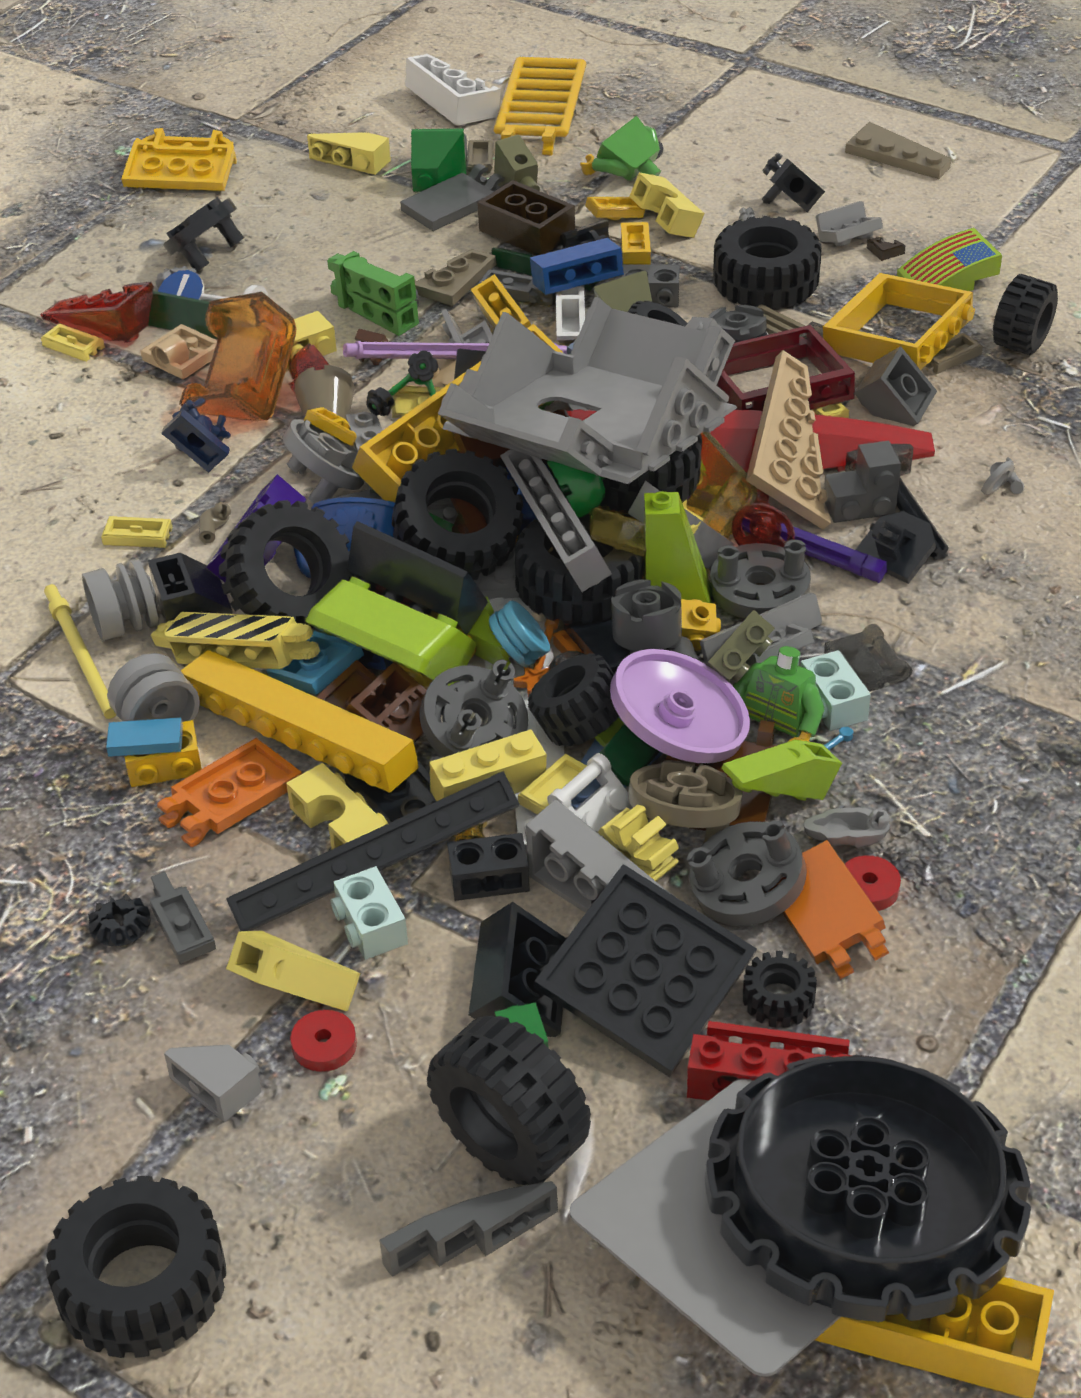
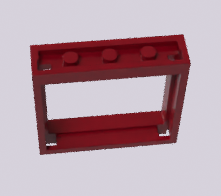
(831, 387)

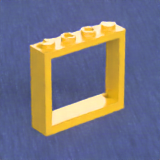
(951, 303)

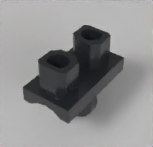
(585, 234)

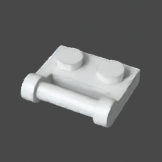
(604, 802)

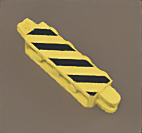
(246, 639)

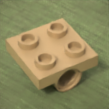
(180, 351)

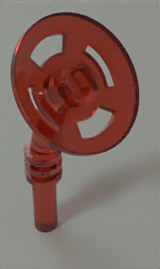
(763, 523)

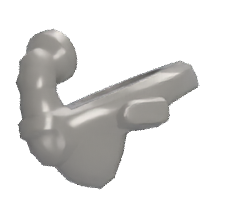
(1000, 474)

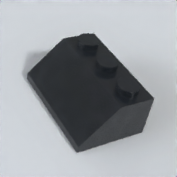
(508, 960)

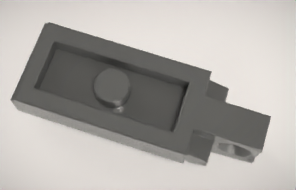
(521, 287)
(180, 920)

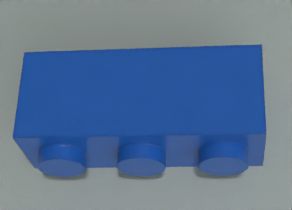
(576, 266)

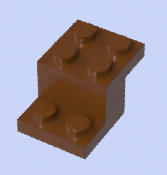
(387, 700)

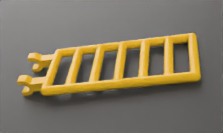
(548, 133)

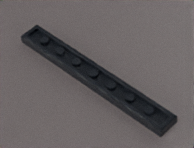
(377, 848)

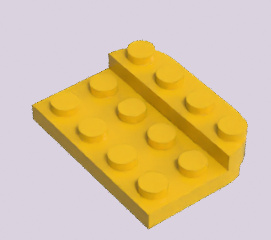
(180, 162)

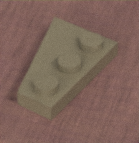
(455, 279)

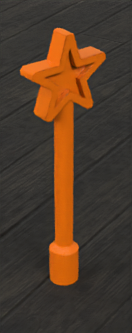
(532, 676)

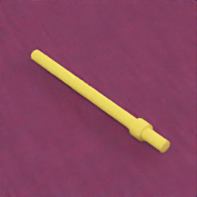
(62, 612)

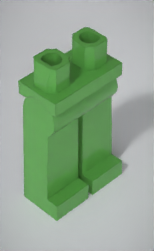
(374, 292)

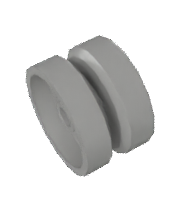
(152, 689)

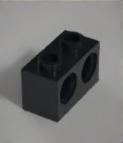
(488, 866)

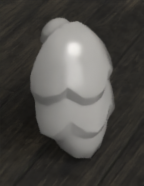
(849, 826)

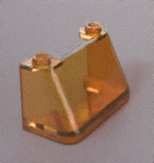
(247, 359)

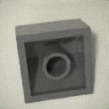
(896, 389)

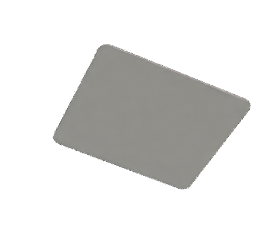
(661, 1228)

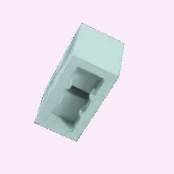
(841, 690)
(369, 913)

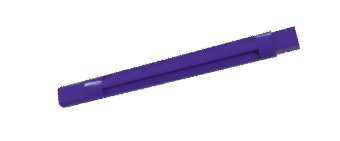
(835, 553)

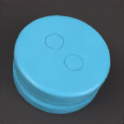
(519, 634)

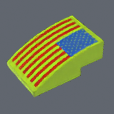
(954, 261)

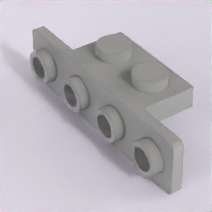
(791, 624)

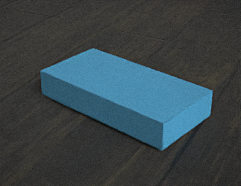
(144, 737)

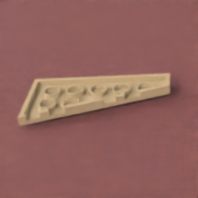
(786, 450)

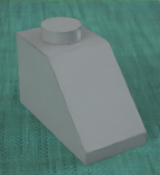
(215, 1076)

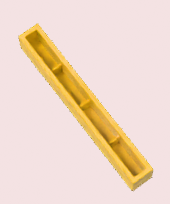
(302, 721)

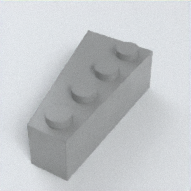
(572, 856)

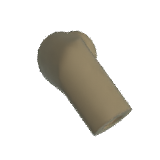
(212, 520)

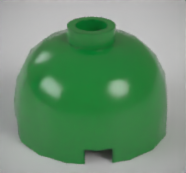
(579, 487)

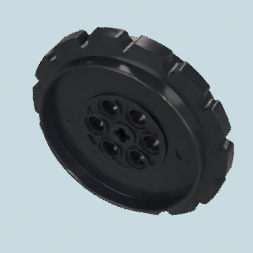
(867, 1187)

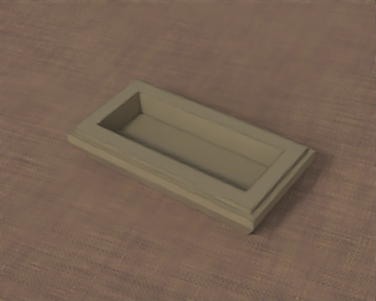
(480, 153)

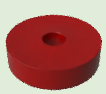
(882, 875)
(328, 1054)

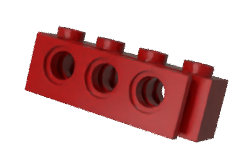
(716, 1056)

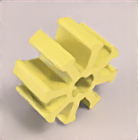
(641, 841)

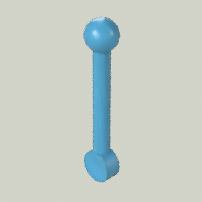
(845, 734)

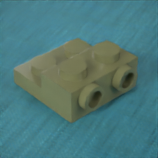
(746, 639)

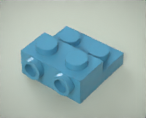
(318, 672)

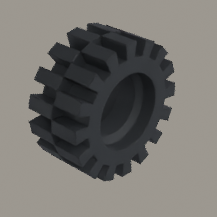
(776, 1006)

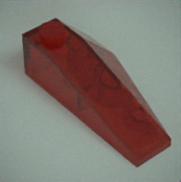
(106, 314)

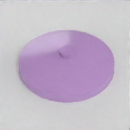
(679, 706)

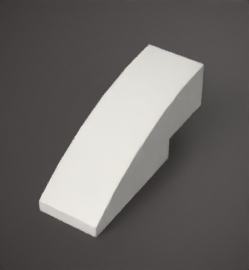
(570, 313)

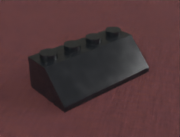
(414, 577)

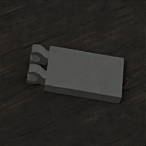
(451, 198)

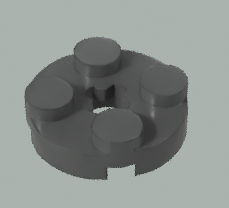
(742, 323)

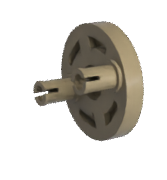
(686, 795)

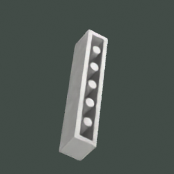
(557, 519)

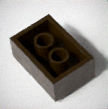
(525, 217)

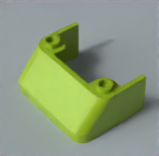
(391, 629)

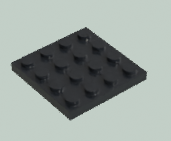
(645, 969)

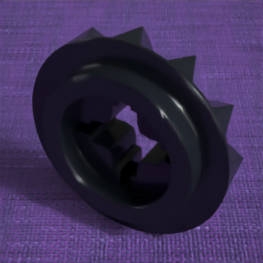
(108, 931)

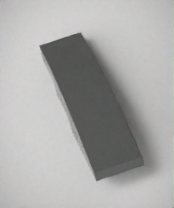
(483, 1220)

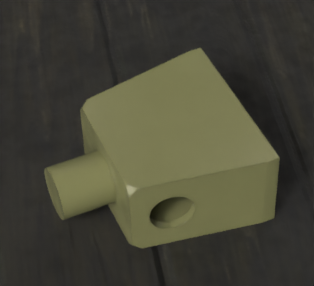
(515, 162)
(625, 291)

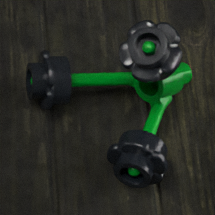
(421, 372)

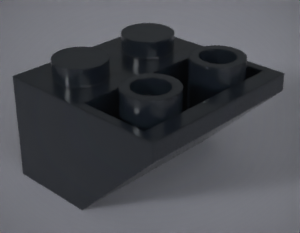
(186, 587)

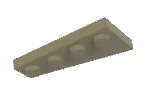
(895, 150)

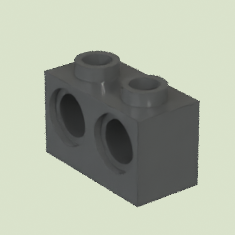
(662, 282)

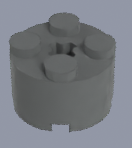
(646, 616)

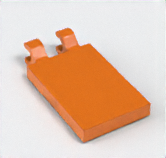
(227, 791)
(834, 912)

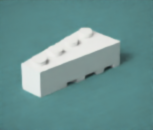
(451, 91)

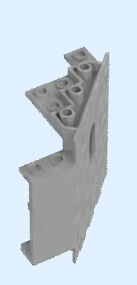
(639, 373)

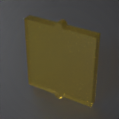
(617, 531)

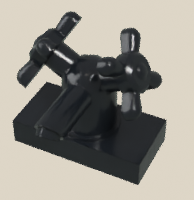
(792, 182)

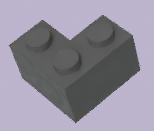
(867, 490)

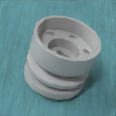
(120, 599)

